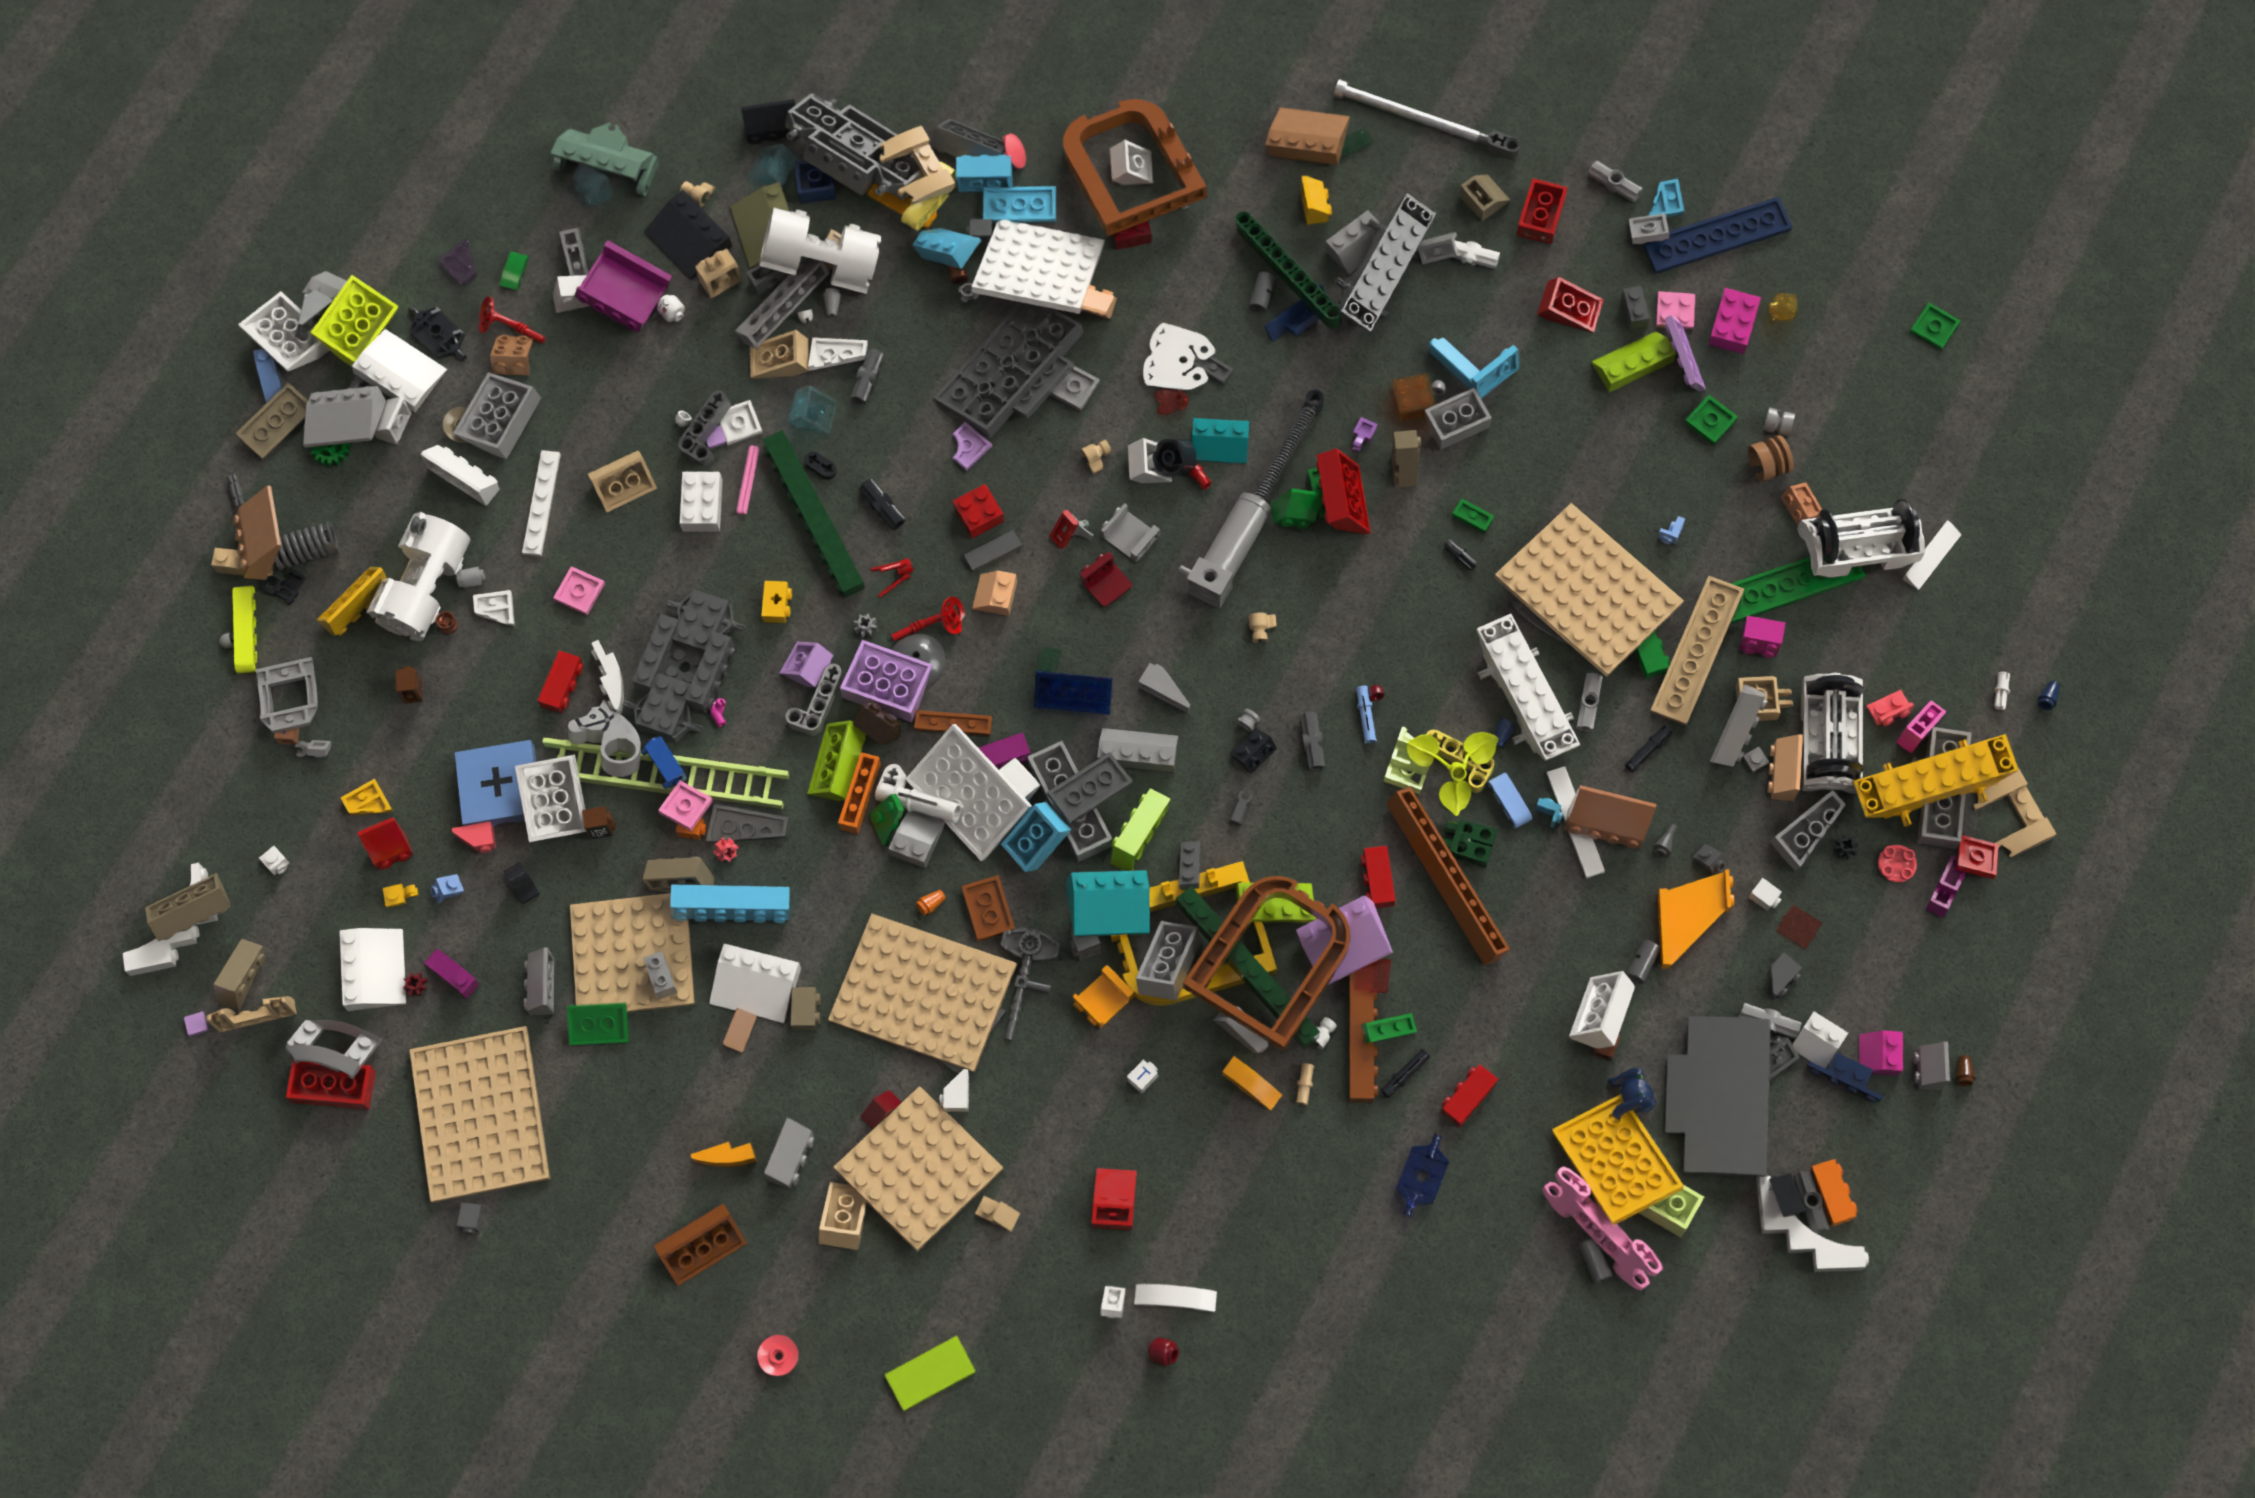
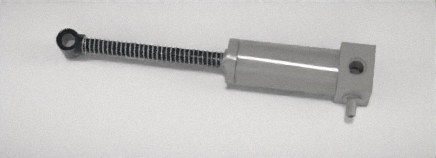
(1213, 576)

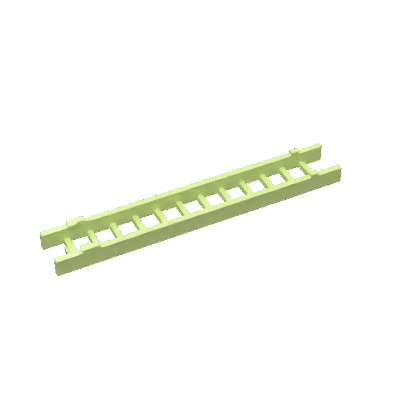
(614, 781)

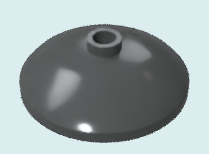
(928, 649)

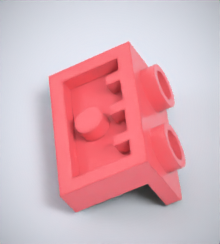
(1890, 707)

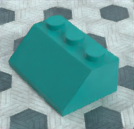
(1220, 440)

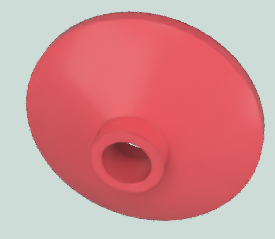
(772, 1346)

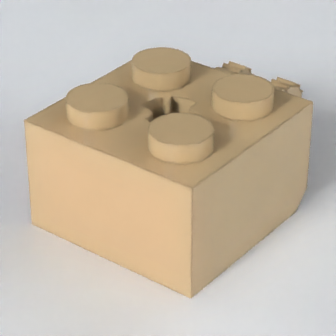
(718, 273)
(1769, 686)

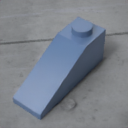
(268, 373)

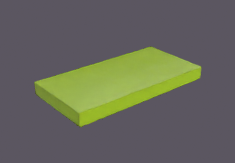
(930, 1373)

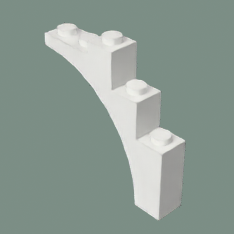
(162, 954)

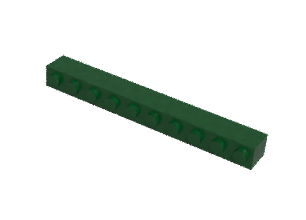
(813, 513)
(1244, 964)

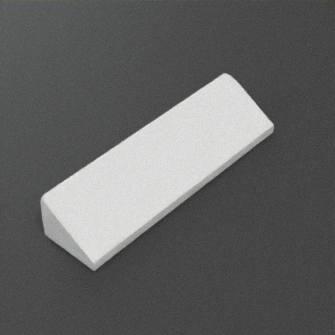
(1933, 555)

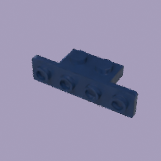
(1293, 320)
(1848, 1073)

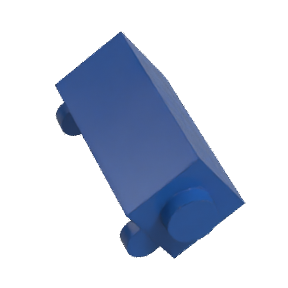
(664, 762)

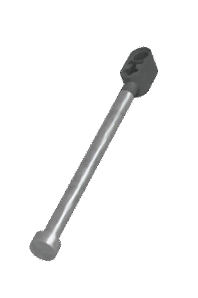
(1343, 90)

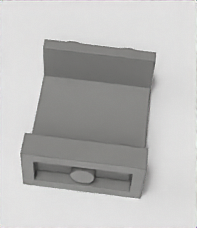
(1129, 533)

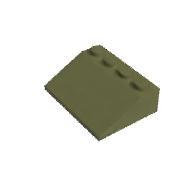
(752, 218)

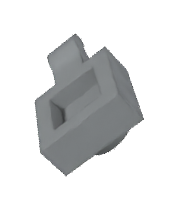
(314, 748)

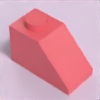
(477, 836)

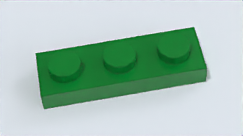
(1388, 1028)

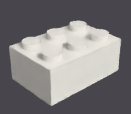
(701, 501)

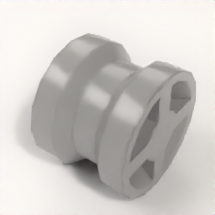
(1248, 720)

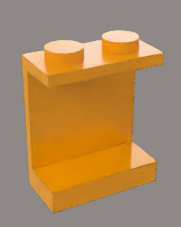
(1103, 997)

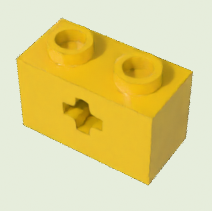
(772, 592)

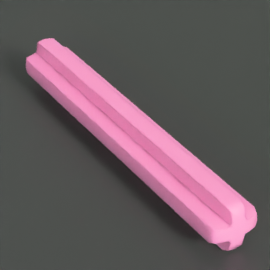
(747, 480)

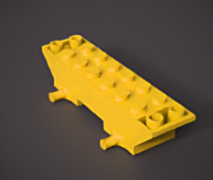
(1935, 778)

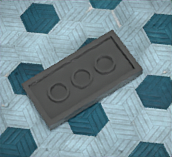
(1089, 788)

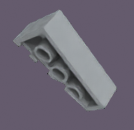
(1807, 830)

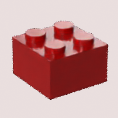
(978, 511)

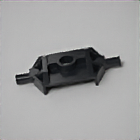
(445, 342)

